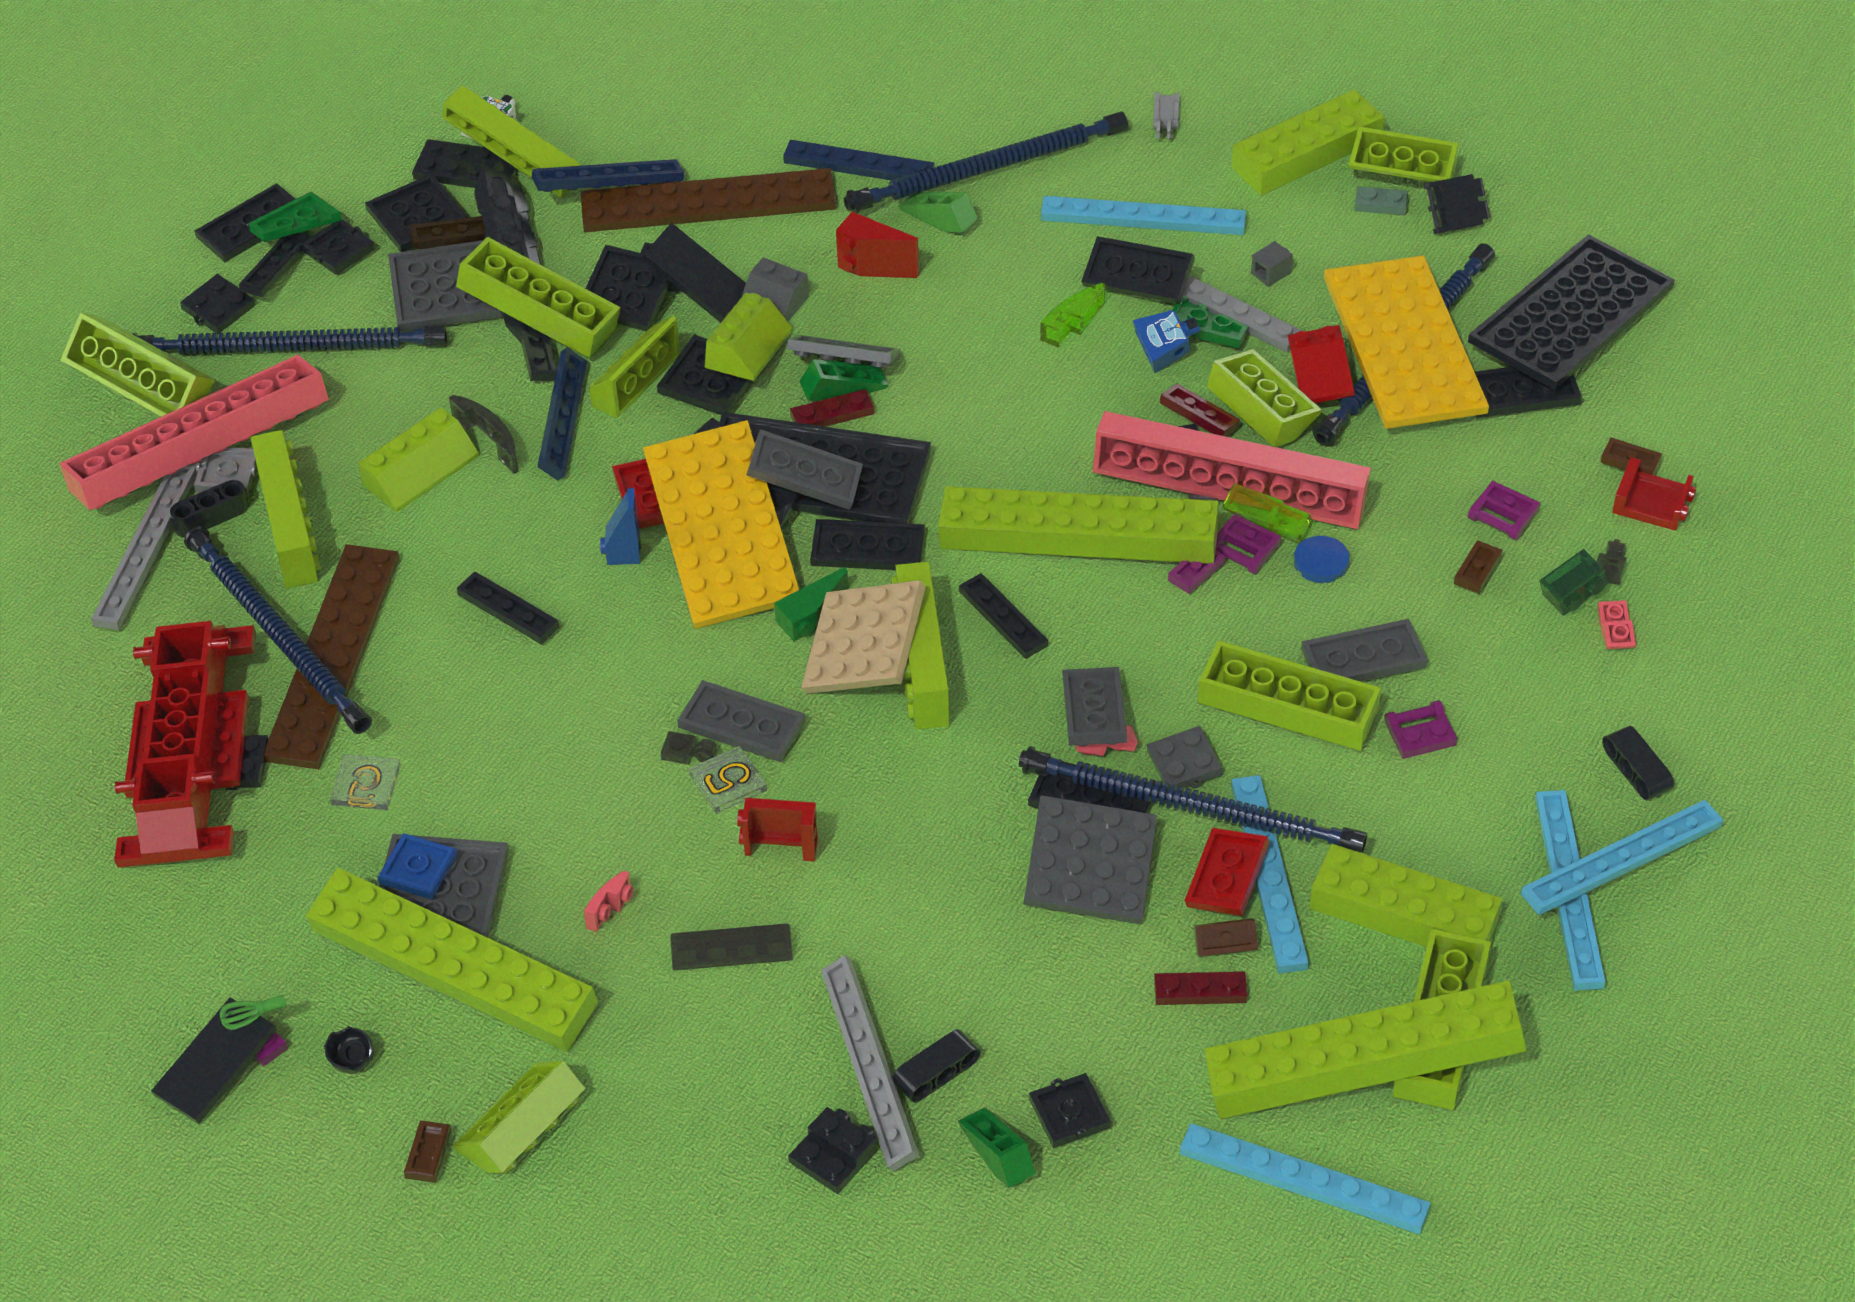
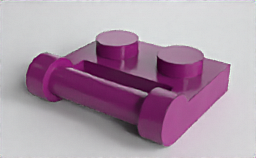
(1506, 503)
(1249, 538)
(1424, 736)

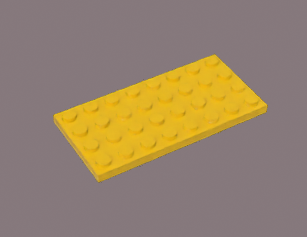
(1405, 342)
(720, 524)

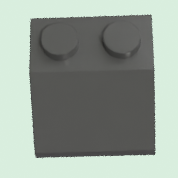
(780, 284)

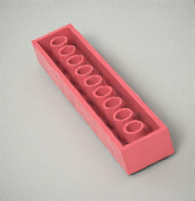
(193, 432)
(1212, 463)

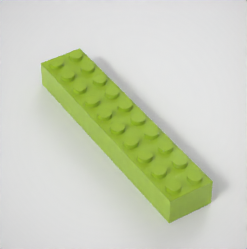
(1079, 524)
(452, 959)
(1364, 1049)

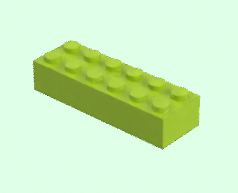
(1304, 142)
(538, 297)
(133, 366)
(286, 509)
(925, 663)
(1289, 695)
(1400, 899)
(1449, 966)

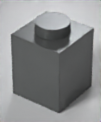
(1271, 263)

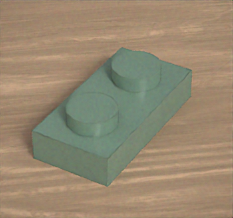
(1381, 200)

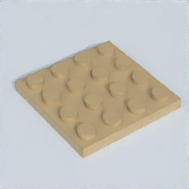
(863, 637)

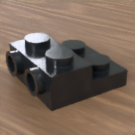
(834, 1149)

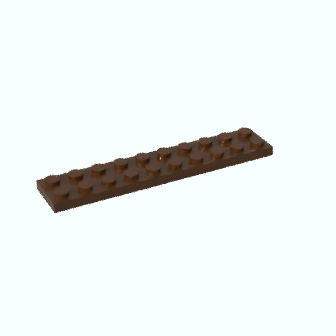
(707, 200)
(338, 641)

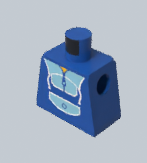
(1164, 337)

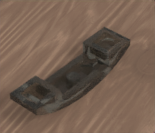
(472, 413)

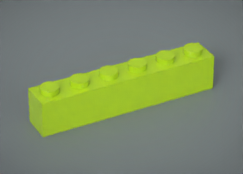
(503, 134)

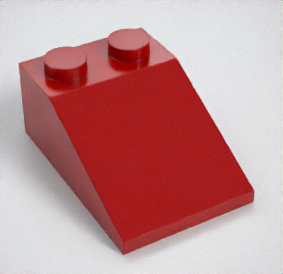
(876, 249)
(1321, 364)

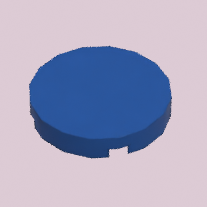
(1321, 559)

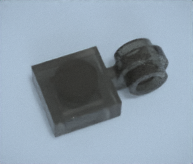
(1614, 561)
(681, 748)

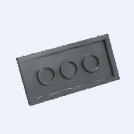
(853, 352)
(804, 469)
(1367, 651)
(1094, 706)
(741, 720)

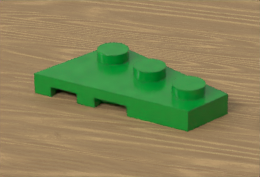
(294, 217)
(1212, 327)

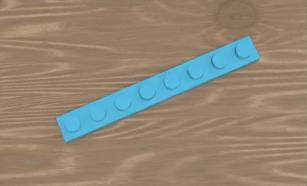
(1143, 215)
(1621, 857)
(1273, 887)
(1574, 914)
(1305, 1178)

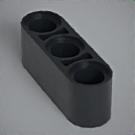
(209, 507)
(1638, 762)
(936, 1065)

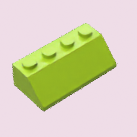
(1403, 155)
(747, 338)
(636, 368)
(1262, 397)
(417, 460)
(520, 1117)

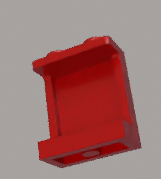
(1653, 497)
(779, 824)

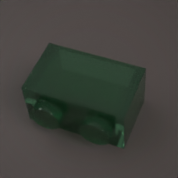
(1573, 582)

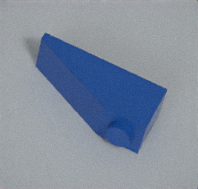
(622, 533)

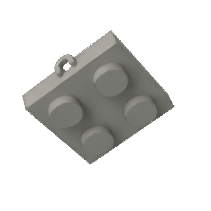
(225, 466)

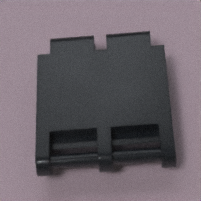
(1457, 203)

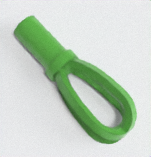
(258, 1008)

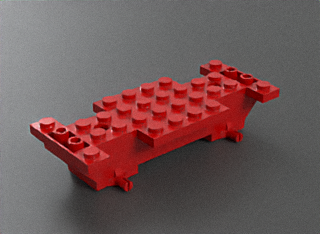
(184, 744)

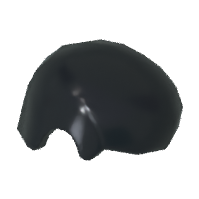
(349, 1050)

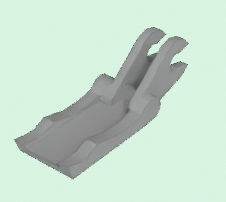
(1166, 113)

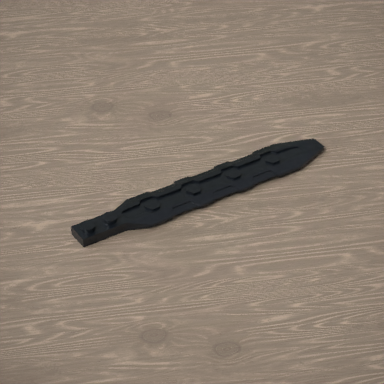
(506, 221)

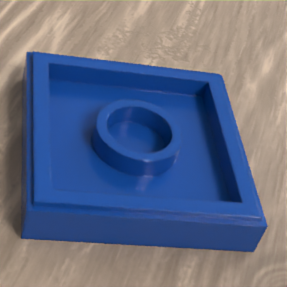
(417, 866)

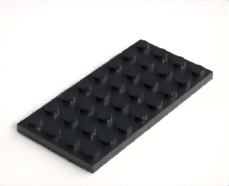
(1571, 311)
(888, 475)

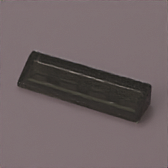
(731, 946)

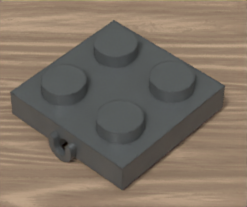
(1184, 758)

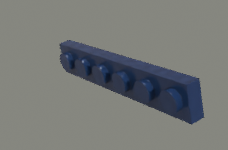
(852, 161)
(607, 175)
(562, 414)

